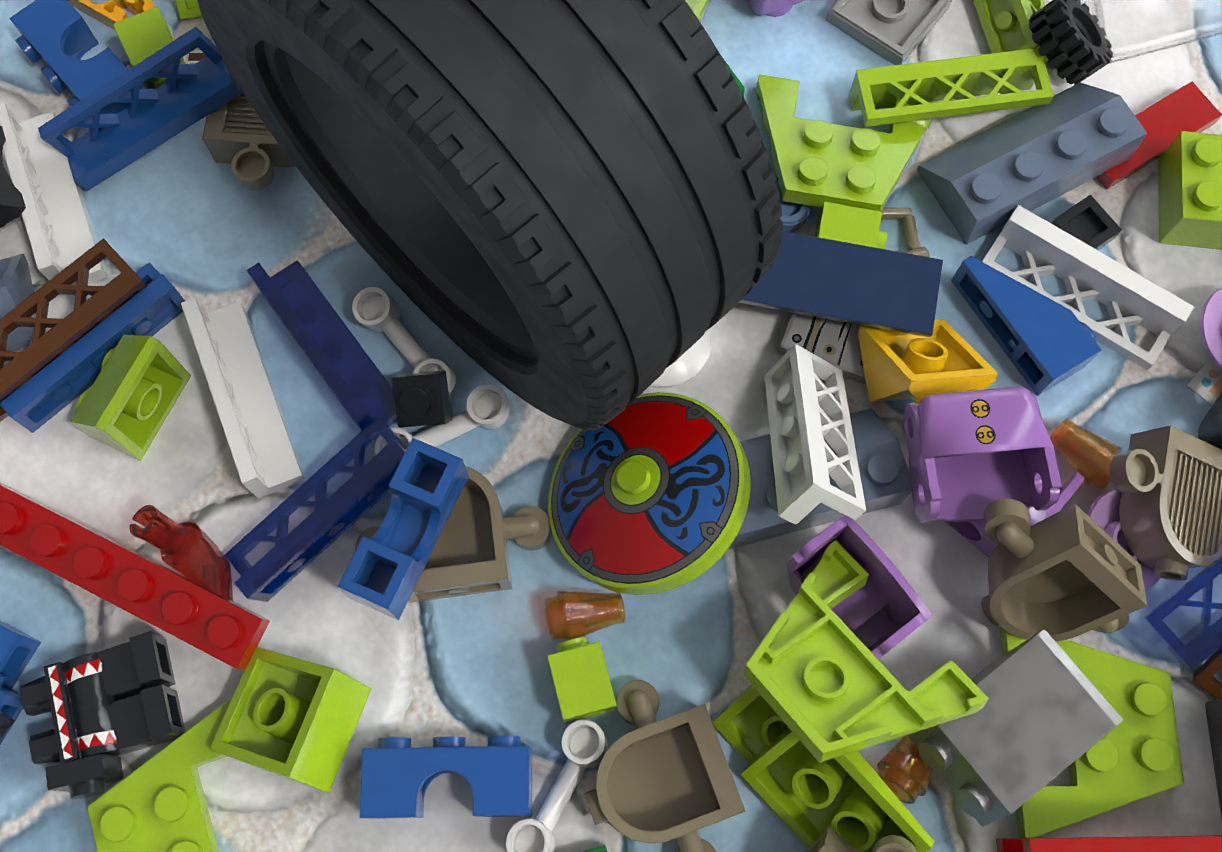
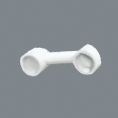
(382, 314)
(485, 408)
(585, 747)

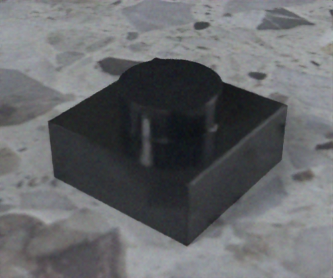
(1088, 223)
(421, 399)
(84, 776)

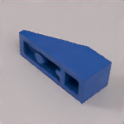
(1032, 330)

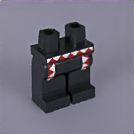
(106, 702)

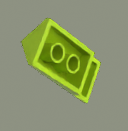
(809, 793)

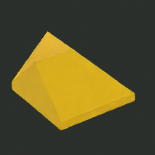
(920, 366)

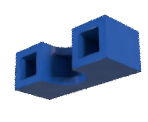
(60, 39)
(421, 501)
(398, 776)

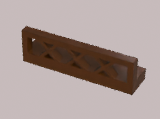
(65, 331)

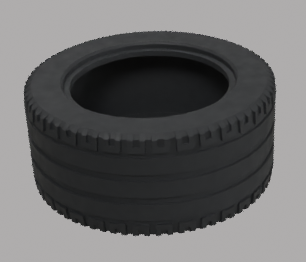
(528, 171)

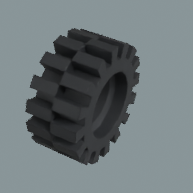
(1070, 39)

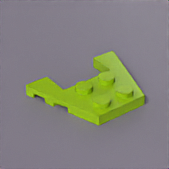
(830, 160)
(833, 685)
(1128, 762)
(162, 800)

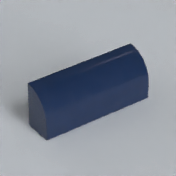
(851, 284)

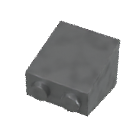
(1026, 734)

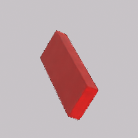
(1180, 111)

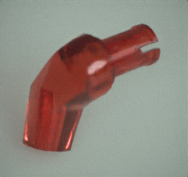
(185, 549)

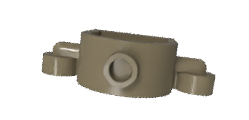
(240, 138)
(1170, 500)
(473, 544)
(1057, 574)
(663, 775)

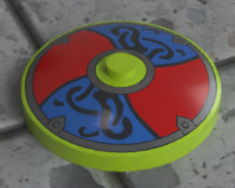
(650, 495)

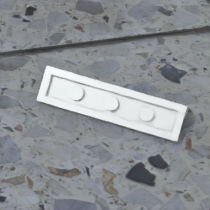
(54, 202)
(1098, 278)
(244, 398)
(798, 434)

